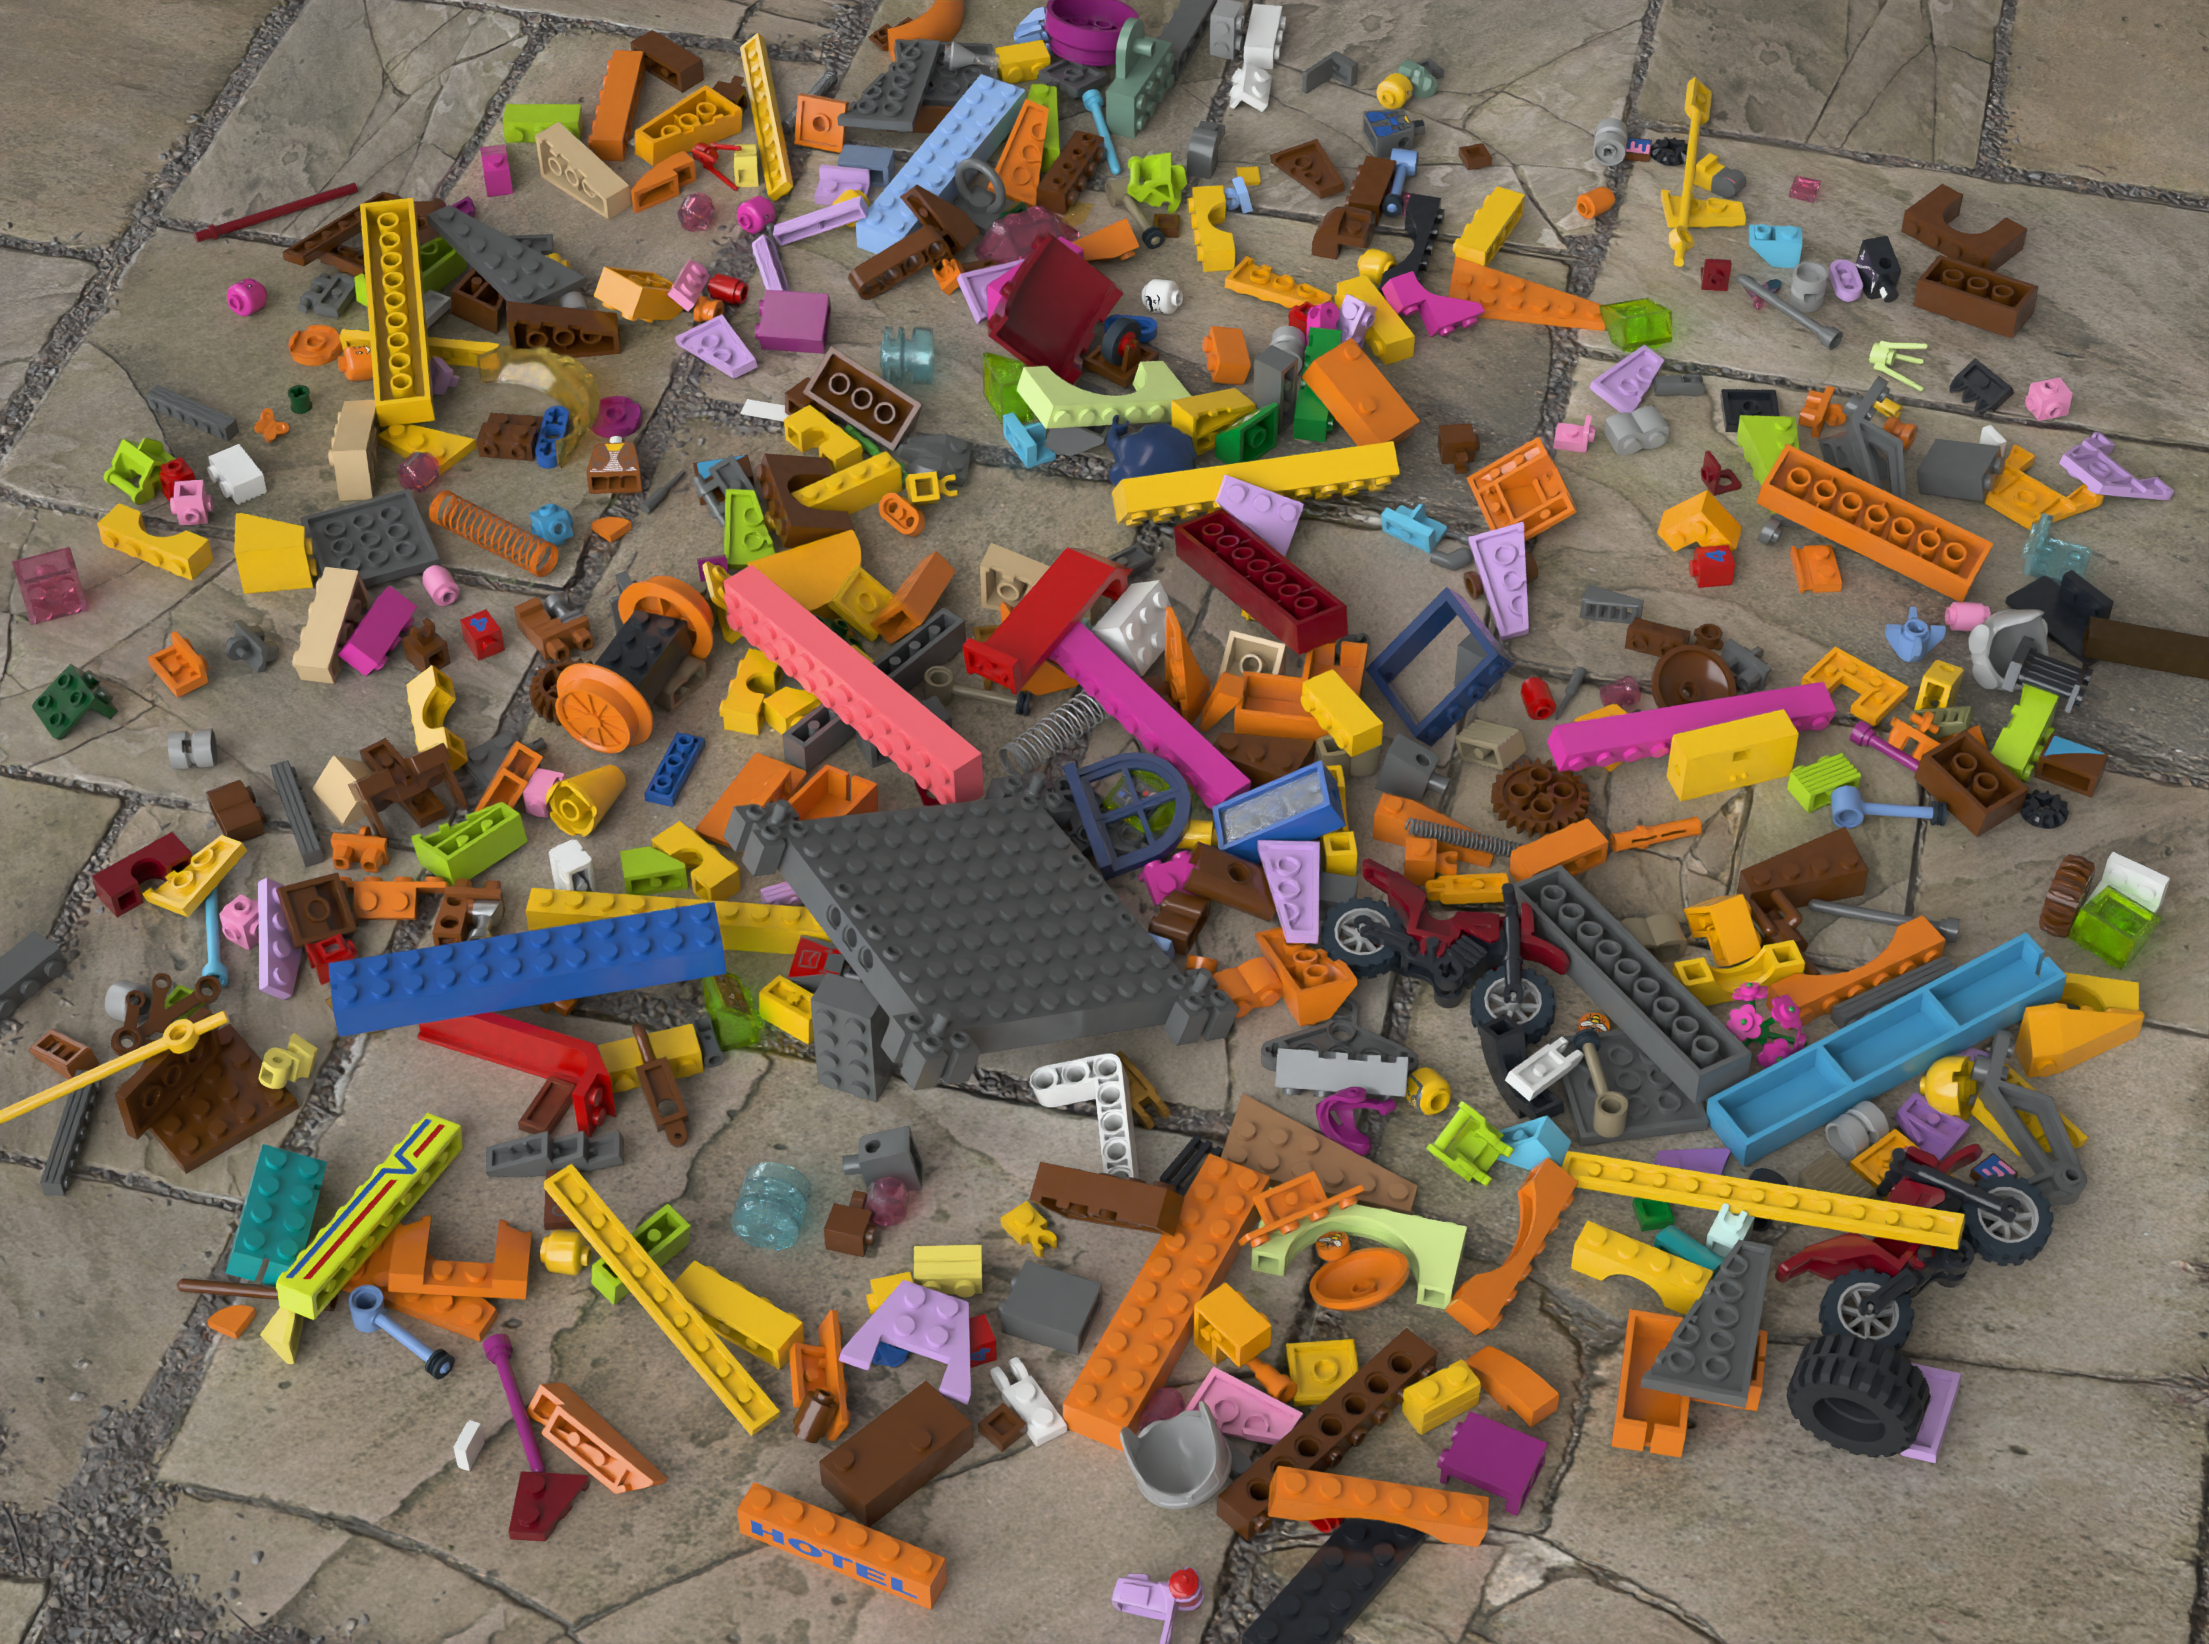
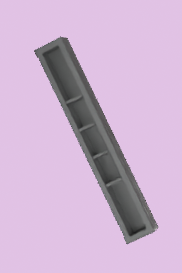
(298, 813)
(1888, 992)
(68, 1139)

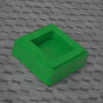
(1652, 1214)

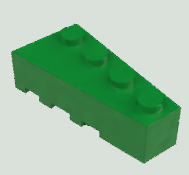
(1311, 416)

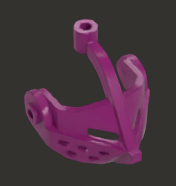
(1343, 1104)

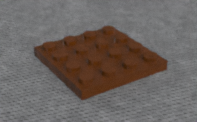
(221, 1106)

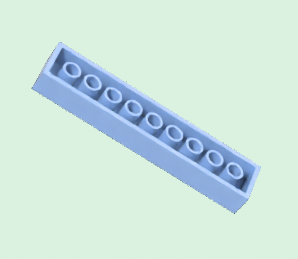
(968, 131)

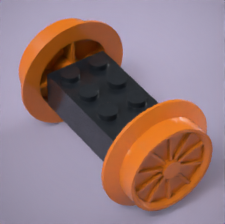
(611, 700)

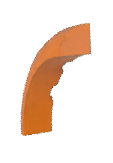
(938, 23)

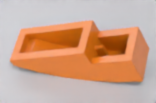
(663, 181)
(510, 777)
(1514, 1385)

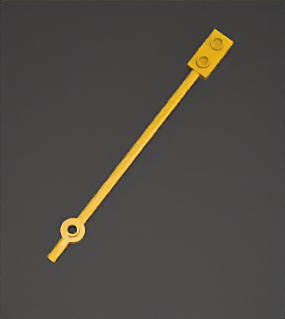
(1698, 110)
(178, 1037)

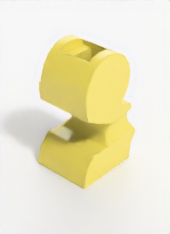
(746, 166)
(288, 1064)

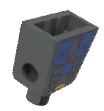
(1390, 130)

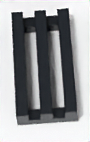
(1194, 1145)

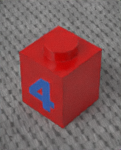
(1712, 566)
(482, 635)
(981, 1341)

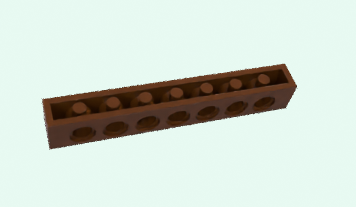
(1405, 1354)

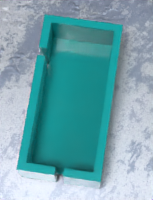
(276, 1213)

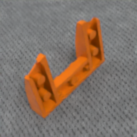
(415, 1274)

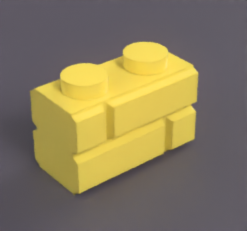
(949, 1269)

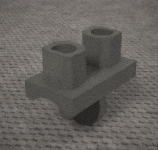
(250, 646)
(1747, 664)

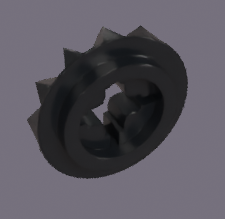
(1663, 151)
(2047, 817)

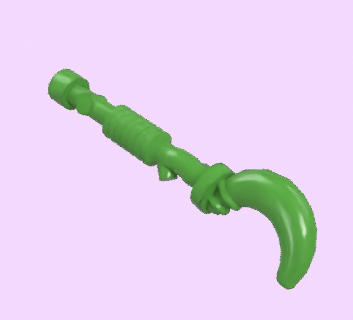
(870, 447)

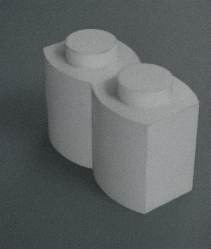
(1636, 430)

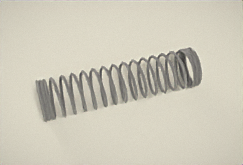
(1019, 754)

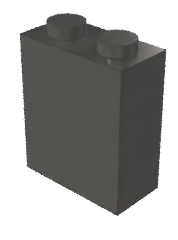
(1960, 469)
(1050, 1307)

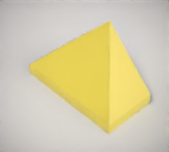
(284, 1333)

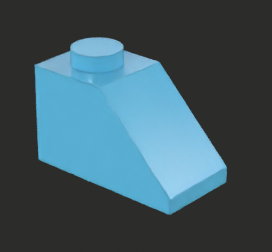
(1535, 1142)

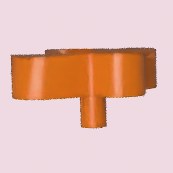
(269, 427)

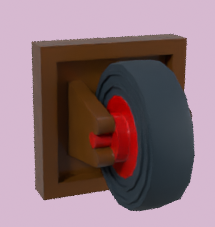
(1120, 353)

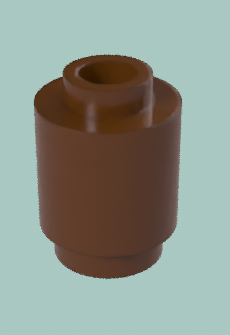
(815, 1415)

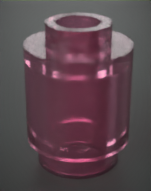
(1162, 1406)

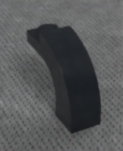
(1504, 1050)

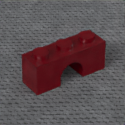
(120, 882)

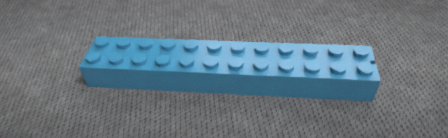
(1883, 1049)

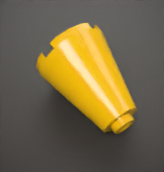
(585, 799)

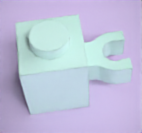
(1728, 1230)

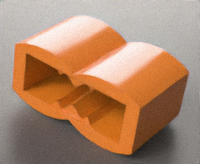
(1250, 985)

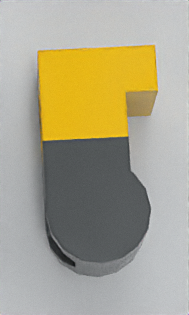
(1718, 177)

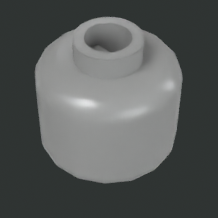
(116, 997)

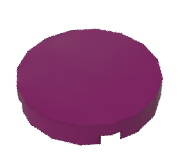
(617, 417)

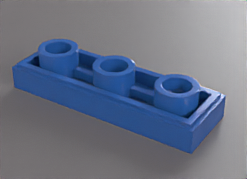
(674, 769)

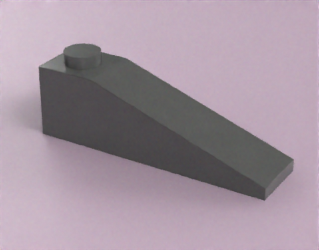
(1074, 440)

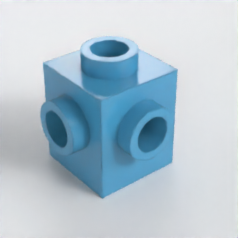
(546, 518)

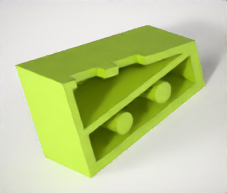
(2027, 732)
(471, 845)

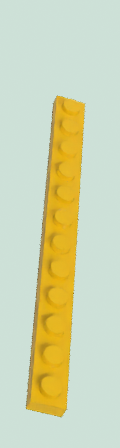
(1766, 1200)

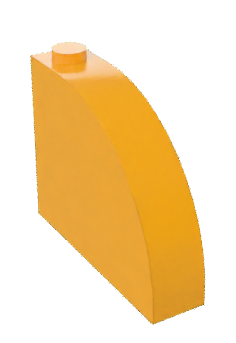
(814, 570)

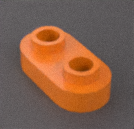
(903, 516)

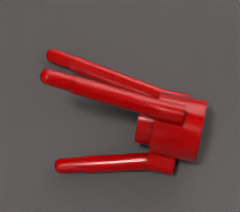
(708, 156)

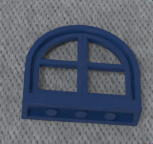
(1096, 823)

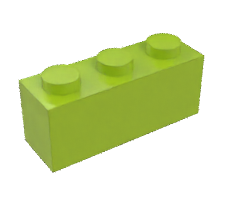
(525, 121)
(659, 1236)

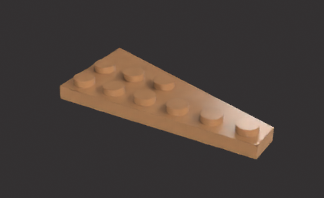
(1286, 1150)

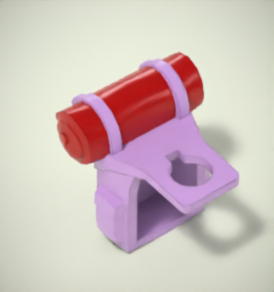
(1159, 1599)

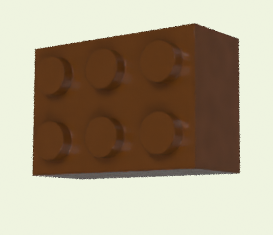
(1971, 783)

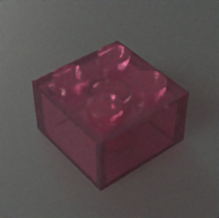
(50, 585)

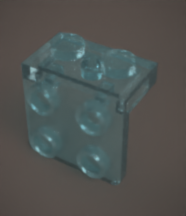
(2050, 555)

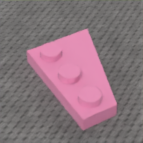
(1244, 1410)

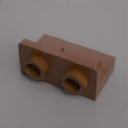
(1654, 637)

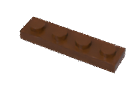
(422, 807)

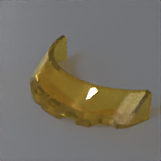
(553, 374)

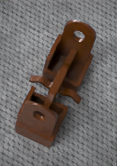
(381, 789)

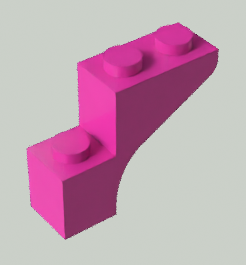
(1438, 312)

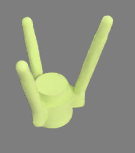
(1884, 354)

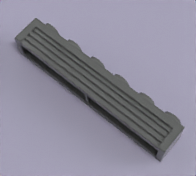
(192, 413)

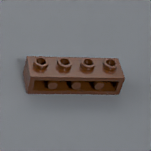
(1071, 172)

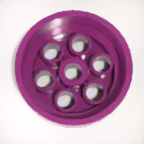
(1086, 29)

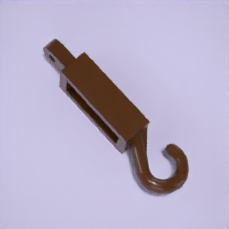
(660, 1085)

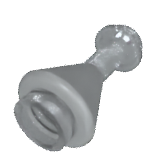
(958, 57)

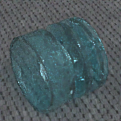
(908, 355)
(771, 1206)

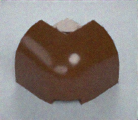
(1343, 226)

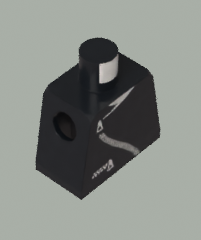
(1878, 269)

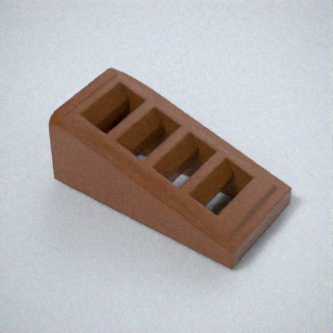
(66, 1056)

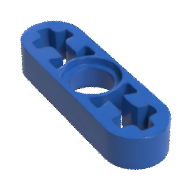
(549, 428)

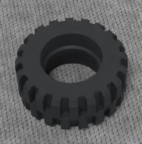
(1858, 1395)

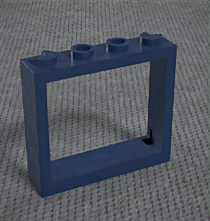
(1414, 640)

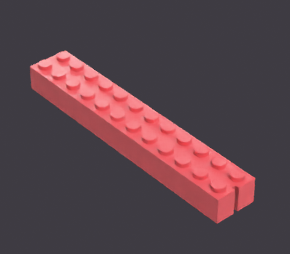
(853, 688)

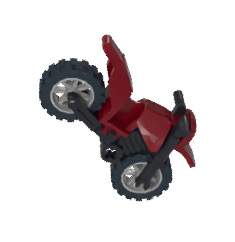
(1449, 951)
(1900, 1270)

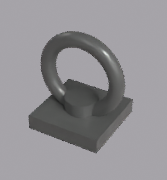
(978, 203)

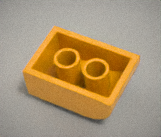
(637, 294)

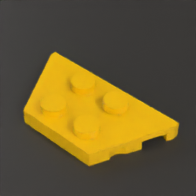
(1979, 1110)

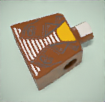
(614, 468)

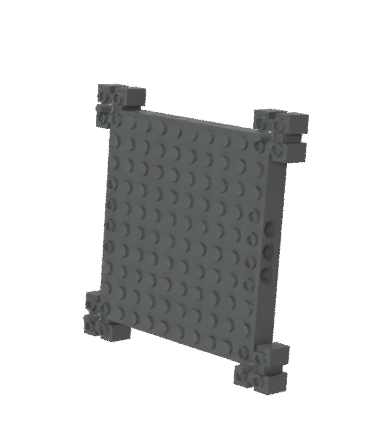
(978, 927)

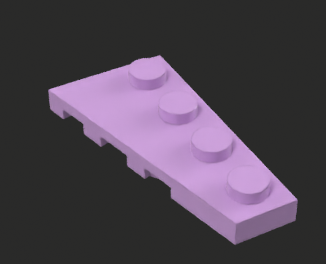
(1502, 570)

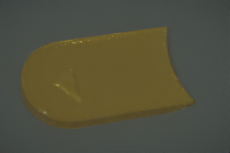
(1077, 214)

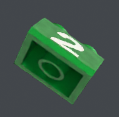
(1249, 436)

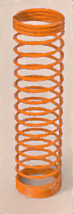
(546, 569)

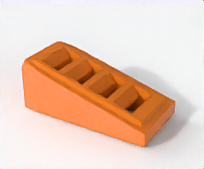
(1222, 699)

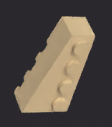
(355, 450)

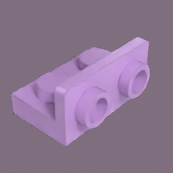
(837, 179)
(1355, 319)

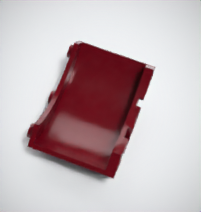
(1052, 308)

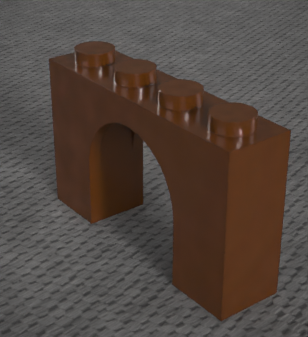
(1929, 222)
(794, 521)

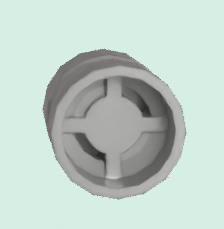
(1610, 142)
(1808, 286)
(1291, 341)
(203, 749)
(1857, 1130)

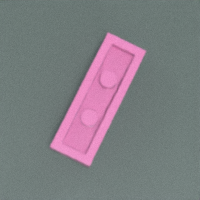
(689, 284)

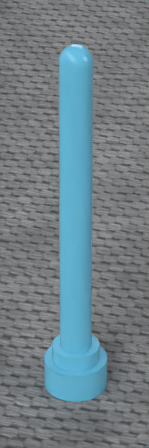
(1093, 102)
(214, 966)

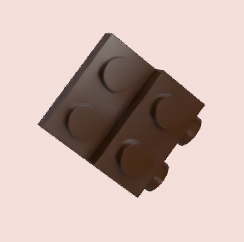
(509, 436)
(317, 909)

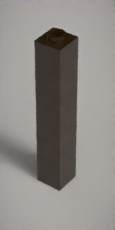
(2146, 647)

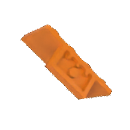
(758, 783)

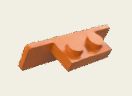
(390, 899)
(1292, 1203)
(820, 1368)

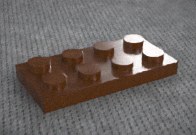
(164, 1080)

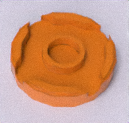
(315, 345)

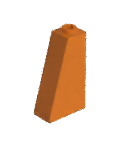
(914, 598)

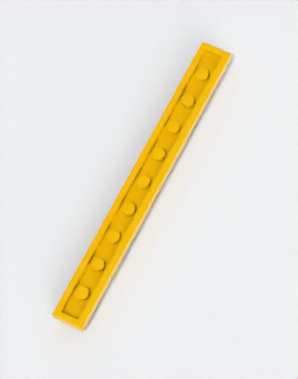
(766, 117)
(662, 1300)

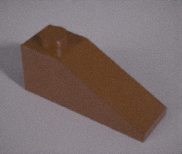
(949, 220)

